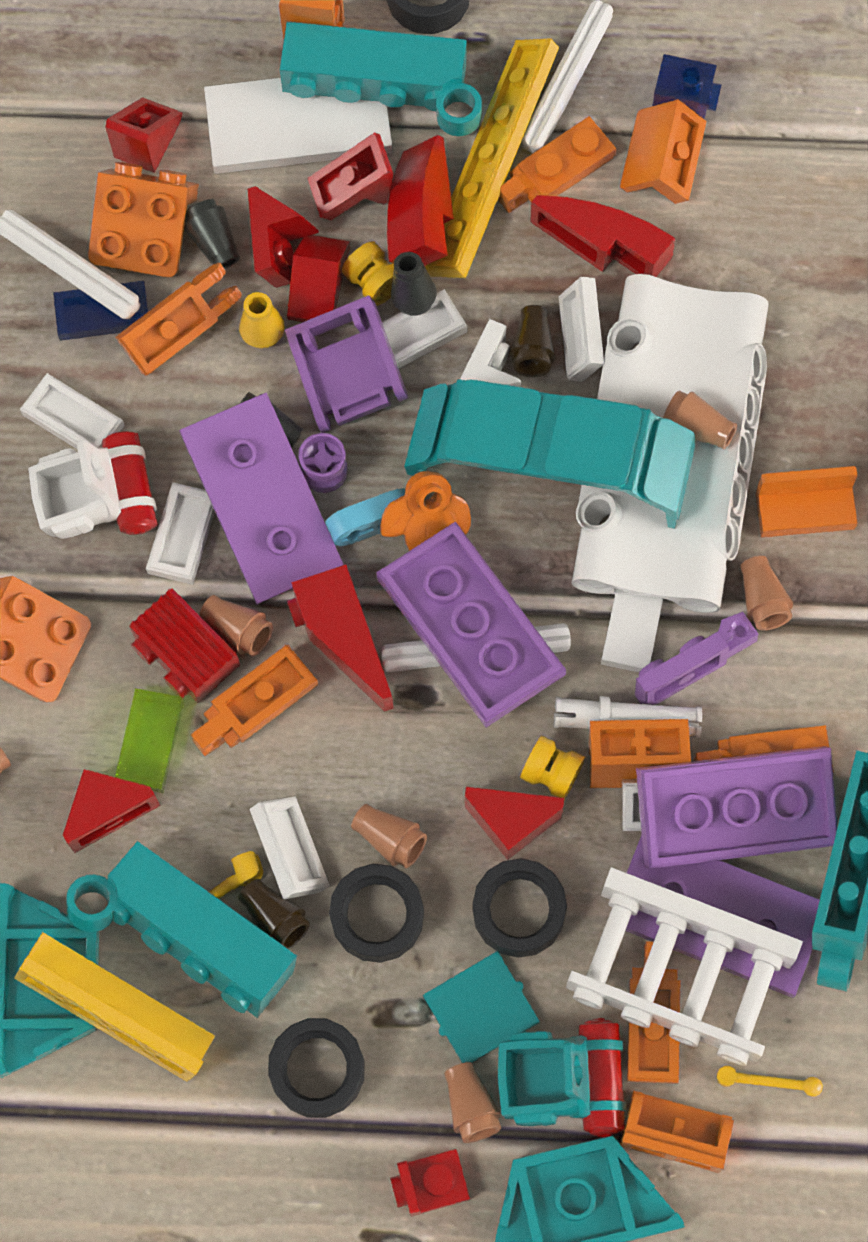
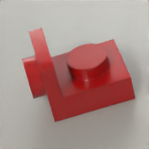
(430, 1183)

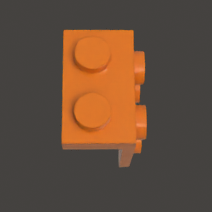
(140, 219)
(37, 639)

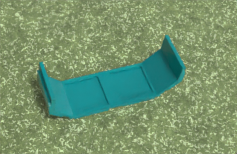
(554, 440)

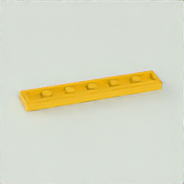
(493, 153)

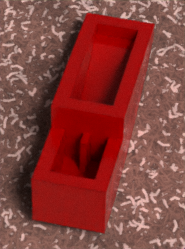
(420, 203)
(603, 234)

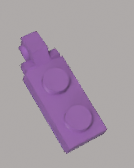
(696, 660)

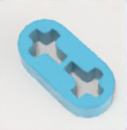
(361, 519)

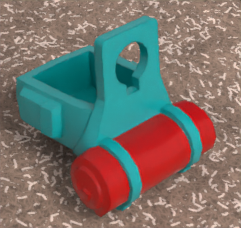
(564, 1078)

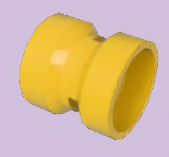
(371, 271)
(562, 773)

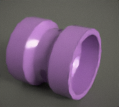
(322, 452)

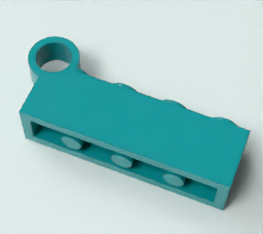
(380, 68)
(843, 907)
(190, 926)

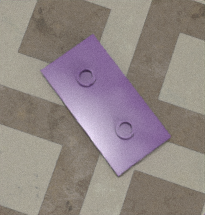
(260, 497)
(471, 624)
(737, 807)
(738, 894)

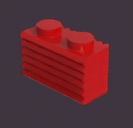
(183, 646)

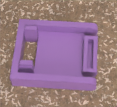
(350, 374)

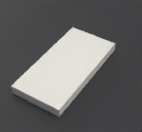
(266, 128)

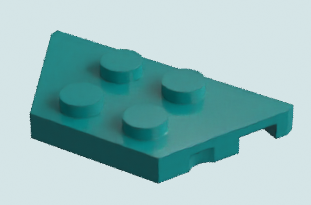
(29, 1021)
(582, 1197)

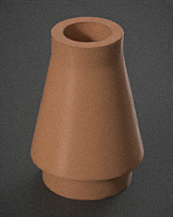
(701, 418)
(765, 597)
(239, 626)
(390, 835)
(471, 1105)

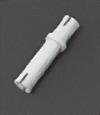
(603, 710)

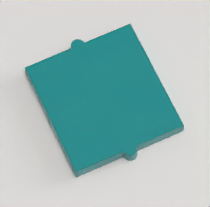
(480, 1008)

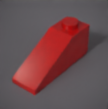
(338, 628)

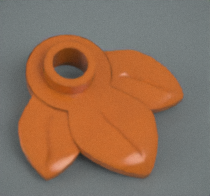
(423, 519)

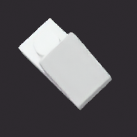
(490, 357)

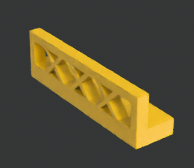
(115, 1007)

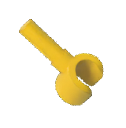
(246, 867)

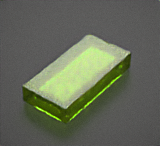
(149, 738)

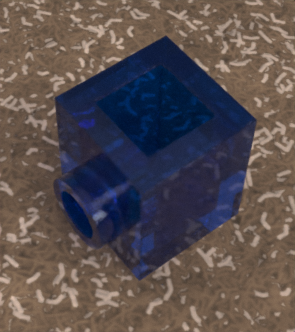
(689, 82)

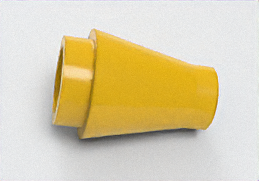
(260, 322)

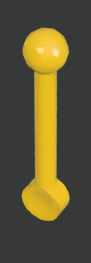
(728, 1076)

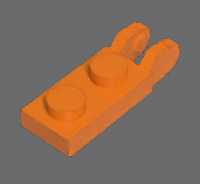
(176, 321)

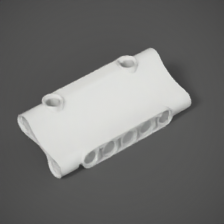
(685, 344)

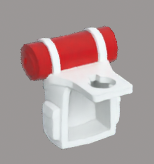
(94, 487)

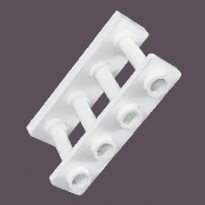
(721, 932)

